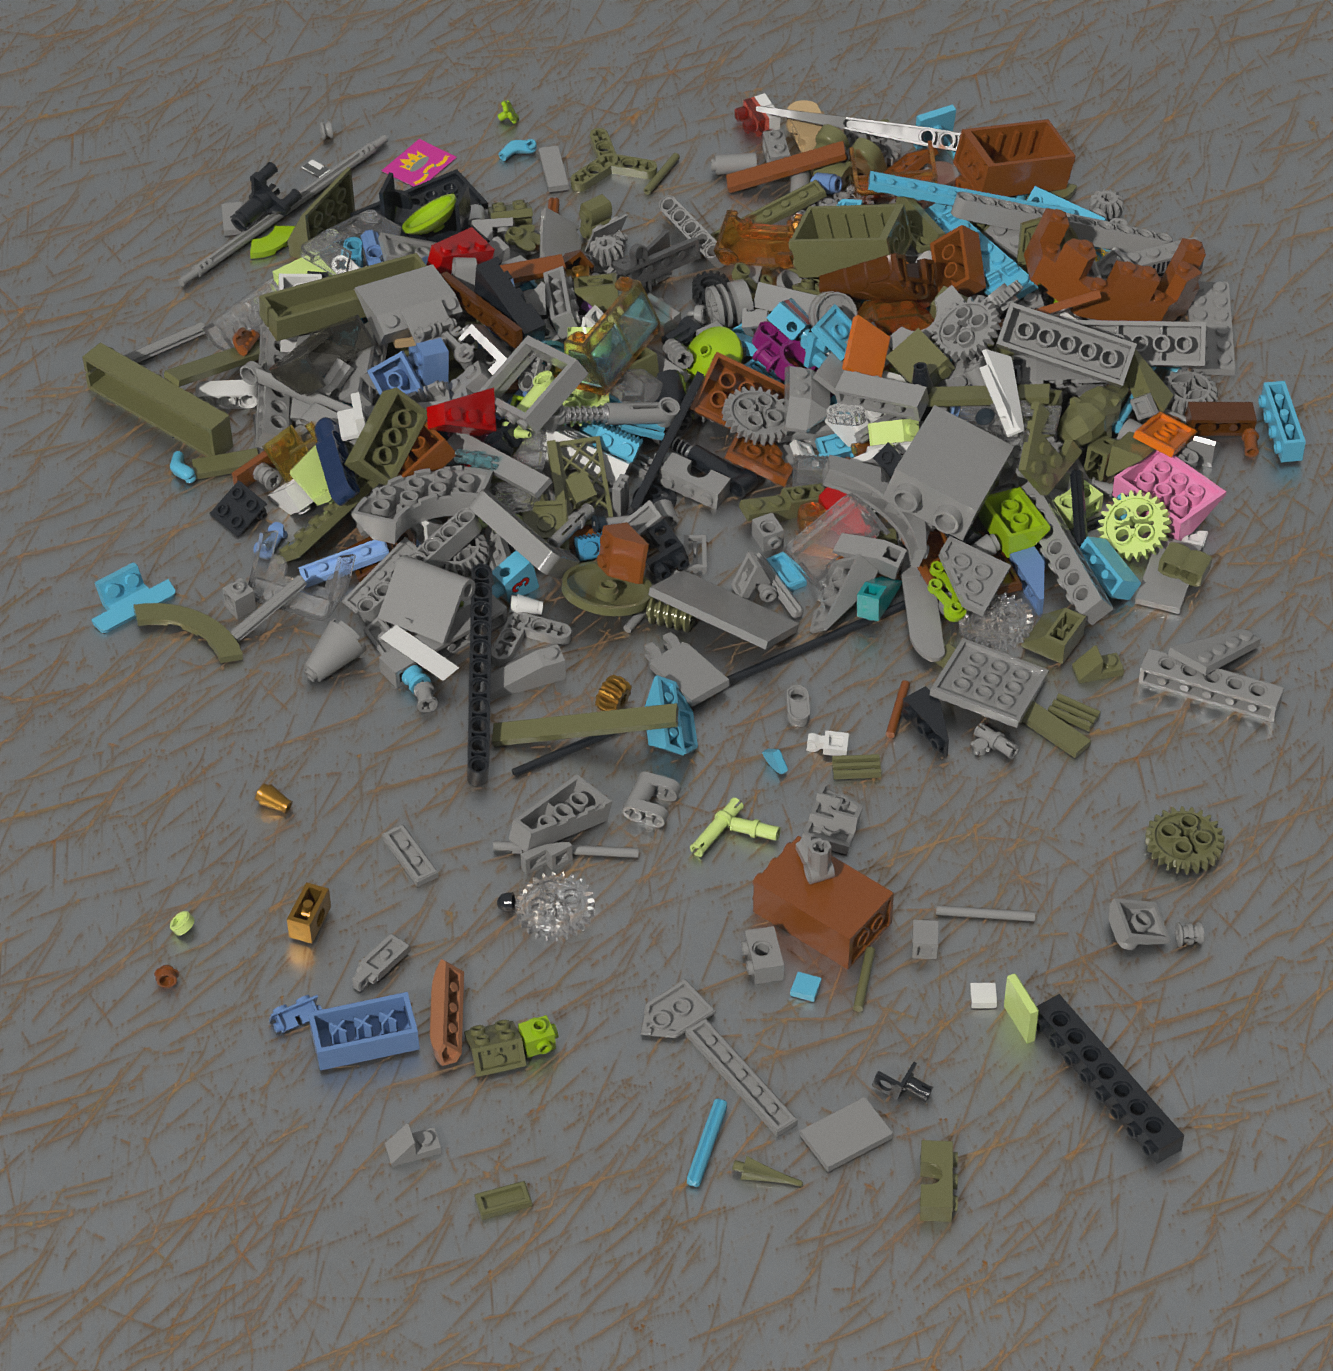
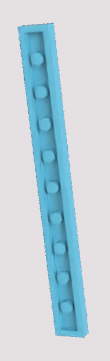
(934, 192)

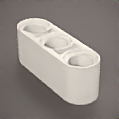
(228, 394)

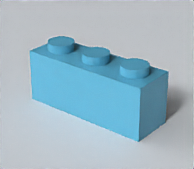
(1109, 568)

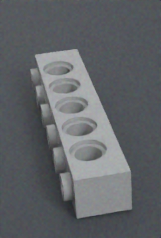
(1216, 688)

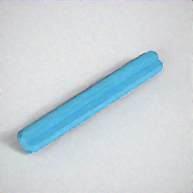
(706, 1142)

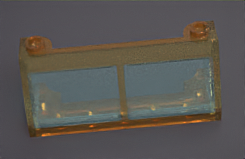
(615, 337)

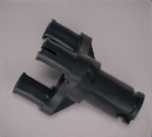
(263, 200)

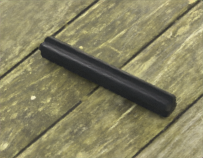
(1078, 506)

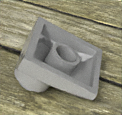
(1136, 923)

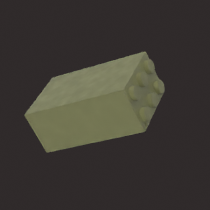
(847, 235)

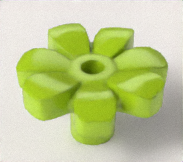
(508, 112)

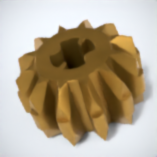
(613, 693)

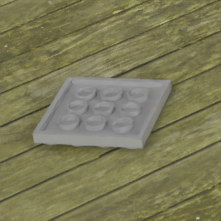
(989, 682)

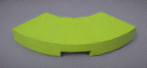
(271, 243)

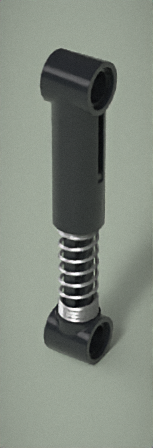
(741, 479)

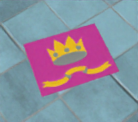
(419, 163)

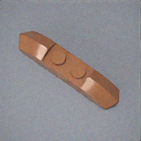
(447, 1013)

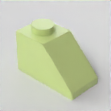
(892, 431)

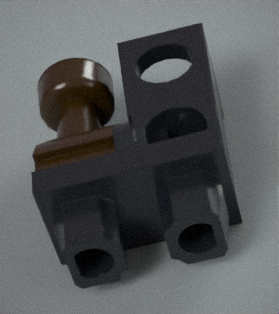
(667, 553)

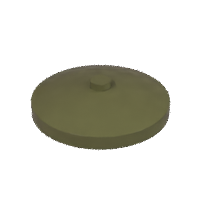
(597, 593)

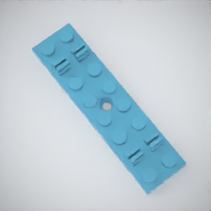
(996, 264)

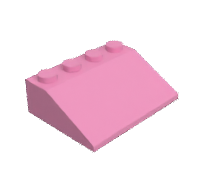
(1180, 487)

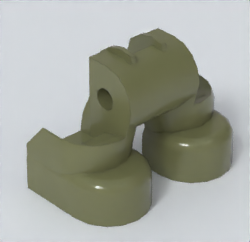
(867, 155)

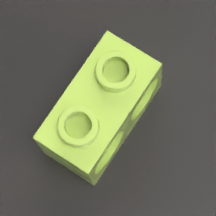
(1093, 503)

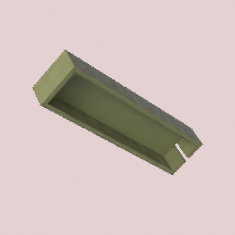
(325, 300)
(157, 401)

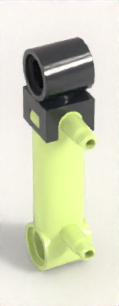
(511, 435)

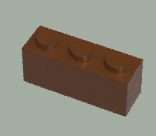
(1220, 418)

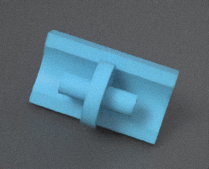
(814, 349)

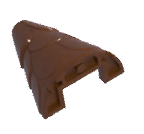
(882, 279)

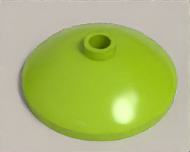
(431, 216)
(714, 340)

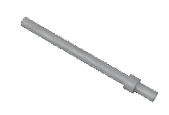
(576, 850)

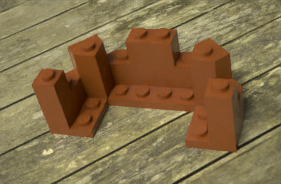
(1130, 290)

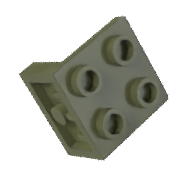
(495, 1047)

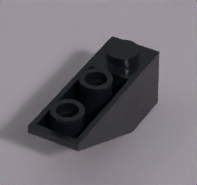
(927, 717)

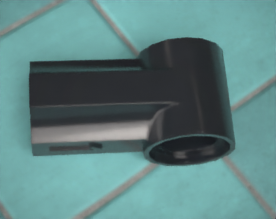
(684, 332)

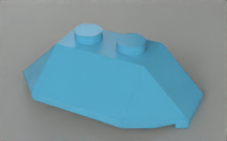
(678, 739)

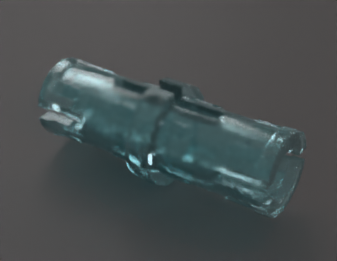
(476, 459)

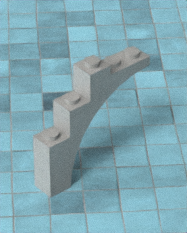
(869, 486)

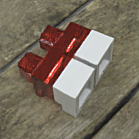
(757, 121)

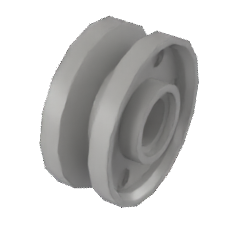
(825, 301)

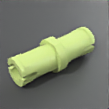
(755, 828)

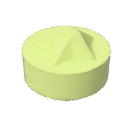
(182, 923)

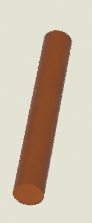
(897, 709)

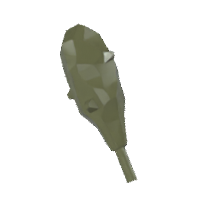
(1092, 414)

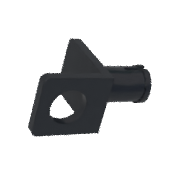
(908, 1083)

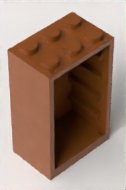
(1014, 158)
(830, 916)

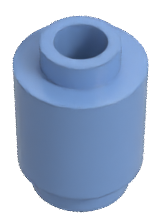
(830, 182)

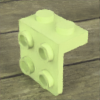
(311, 478)

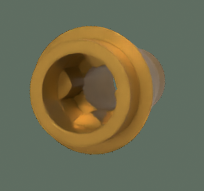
(273, 798)

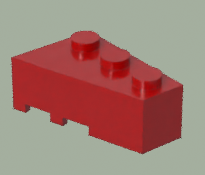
(464, 244)
(465, 415)

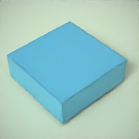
(805, 986)

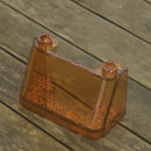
(755, 243)

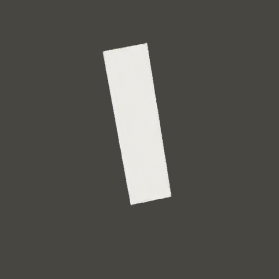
(419, 652)

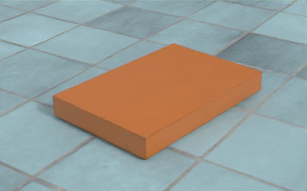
(865, 348)
(1165, 434)

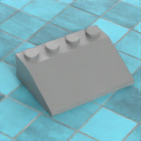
(387, 297)

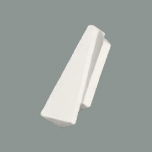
(1003, 390)

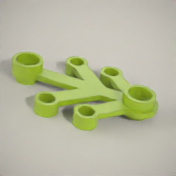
(952, 608)

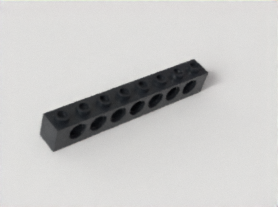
(1065, 1027)

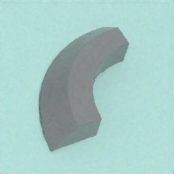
(417, 499)

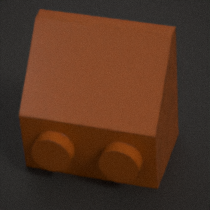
(622, 553)

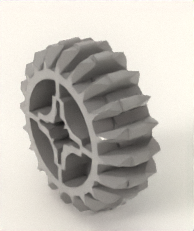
(1189, 387)
(470, 555)

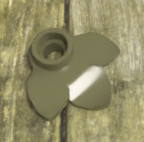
(523, 237)

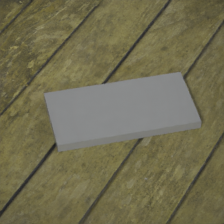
(724, 609)

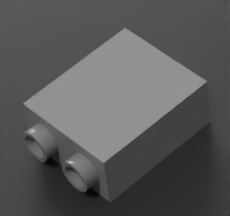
(947, 472)

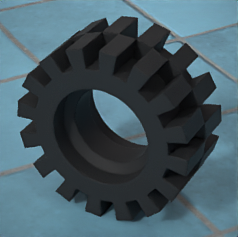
(705, 280)

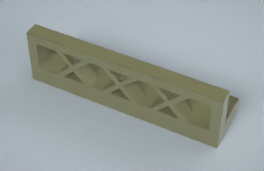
(920, 224)

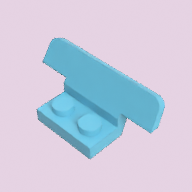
(123, 590)

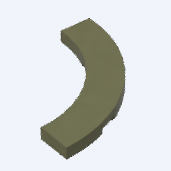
(193, 621)

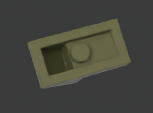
(1094, 666)

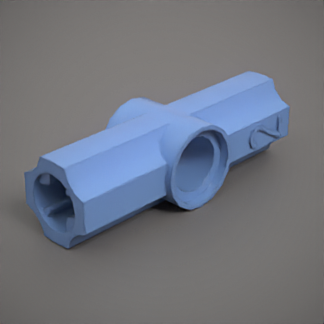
(371, 247)

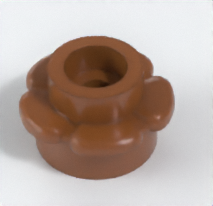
(166, 976)

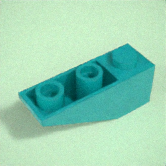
(876, 596)

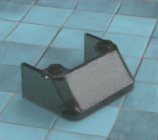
(313, 358)

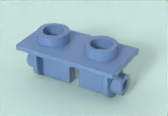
(286, 1016)

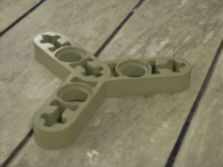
(609, 163)

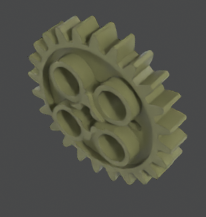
(1184, 840)

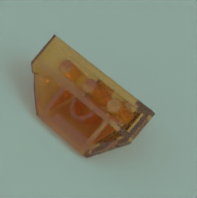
(893, 314)

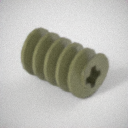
(668, 615)

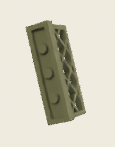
(558, 471)

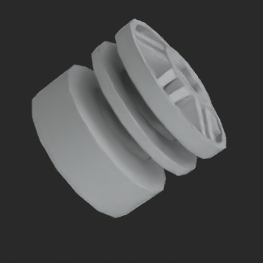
(727, 304)

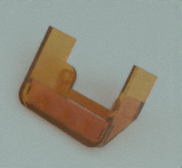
(860, 182)

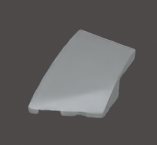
(833, 819)

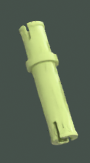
(721, 821)

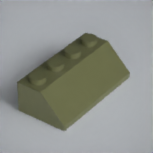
(387, 437)

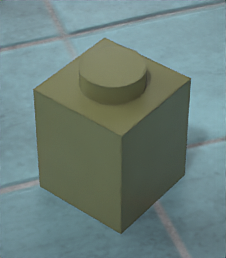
(580, 489)

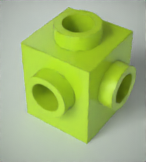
(538, 1036)

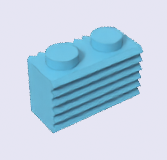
(619, 442)

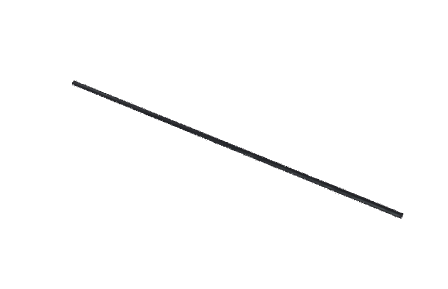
(747, 672)

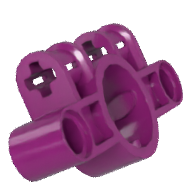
(774, 348)

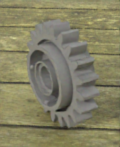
(1004, 295)

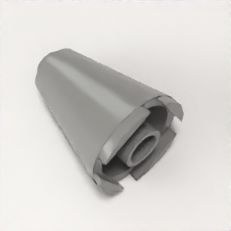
(333, 651)

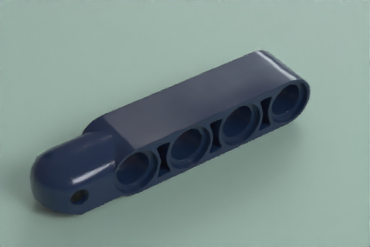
(333, 455)

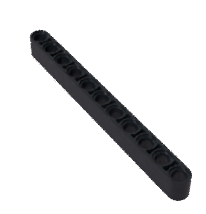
(479, 682)

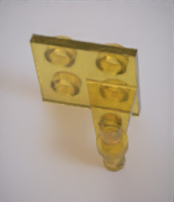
(288, 449)

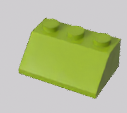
(1013, 520)

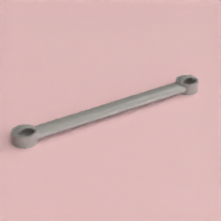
(266, 379)

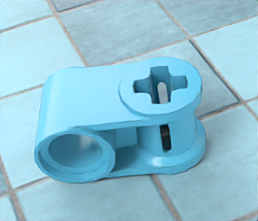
(354, 244)

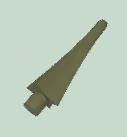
(757, 1171)

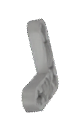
(526, 629)

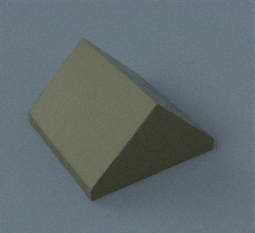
(1126, 453)

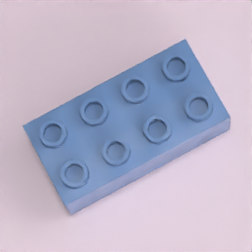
(363, 1031)

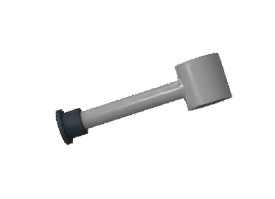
(664, 506)

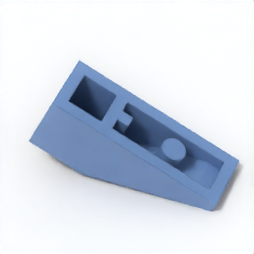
(1030, 570)

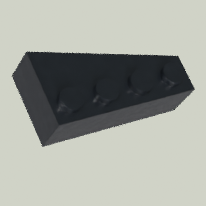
(497, 289)

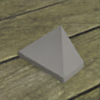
(644, 518)

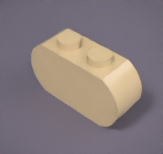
(802, 131)

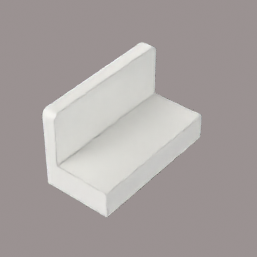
(352, 420)

